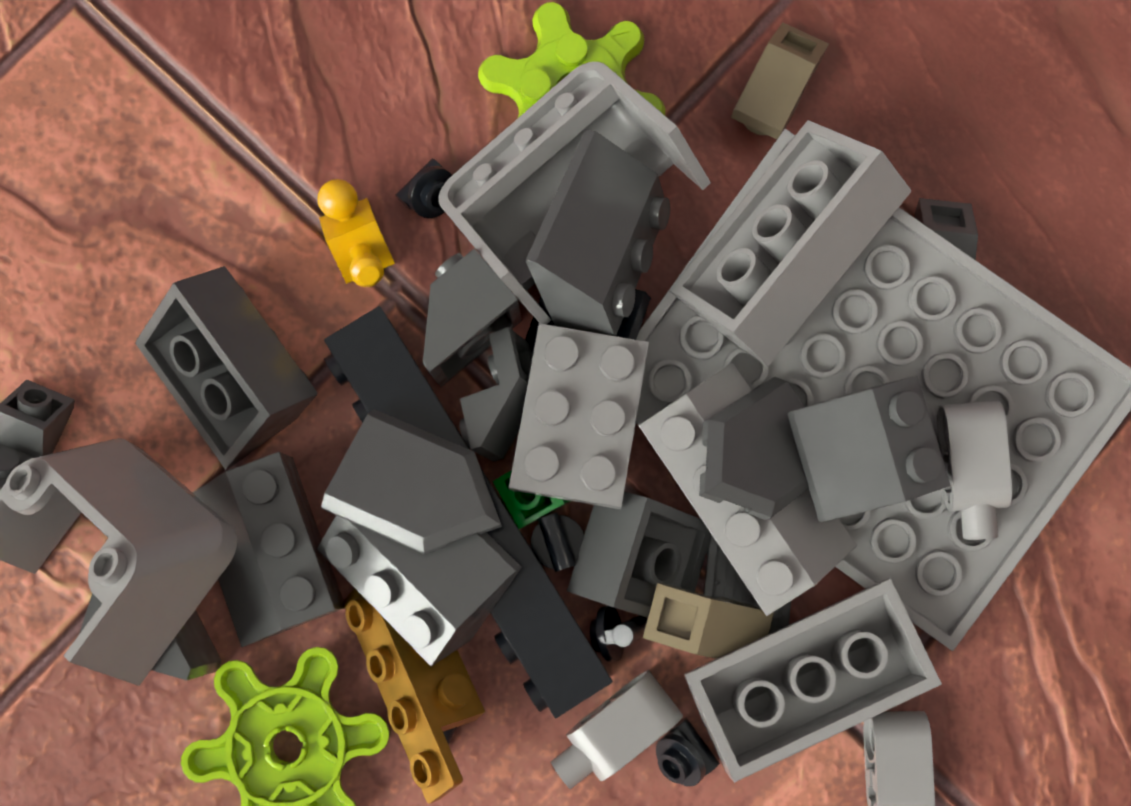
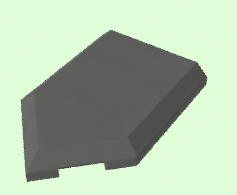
(754, 452)
(410, 486)

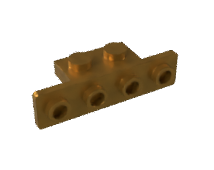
(418, 697)

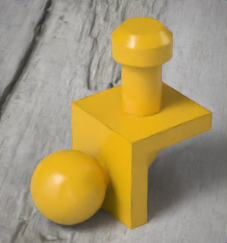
(353, 234)

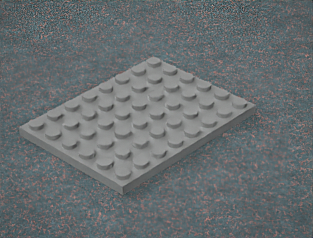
(970, 337)

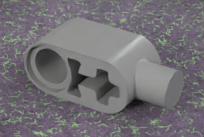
(977, 464)
(617, 731)
(899, 759)

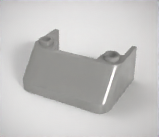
(513, 180)
(158, 554)

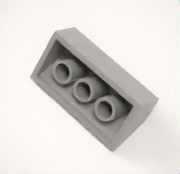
(791, 239)
(772, 556)
(811, 680)

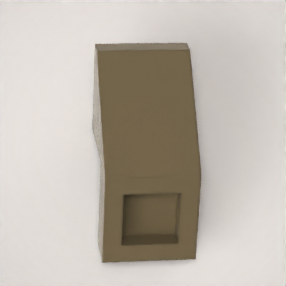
(779, 81)
(703, 623)

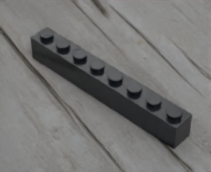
(531, 611)

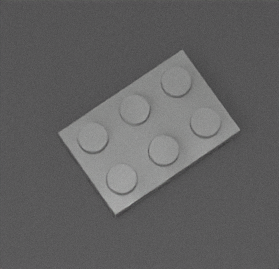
(579, 416)

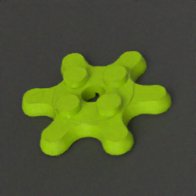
(559, 54)
(299, 706)

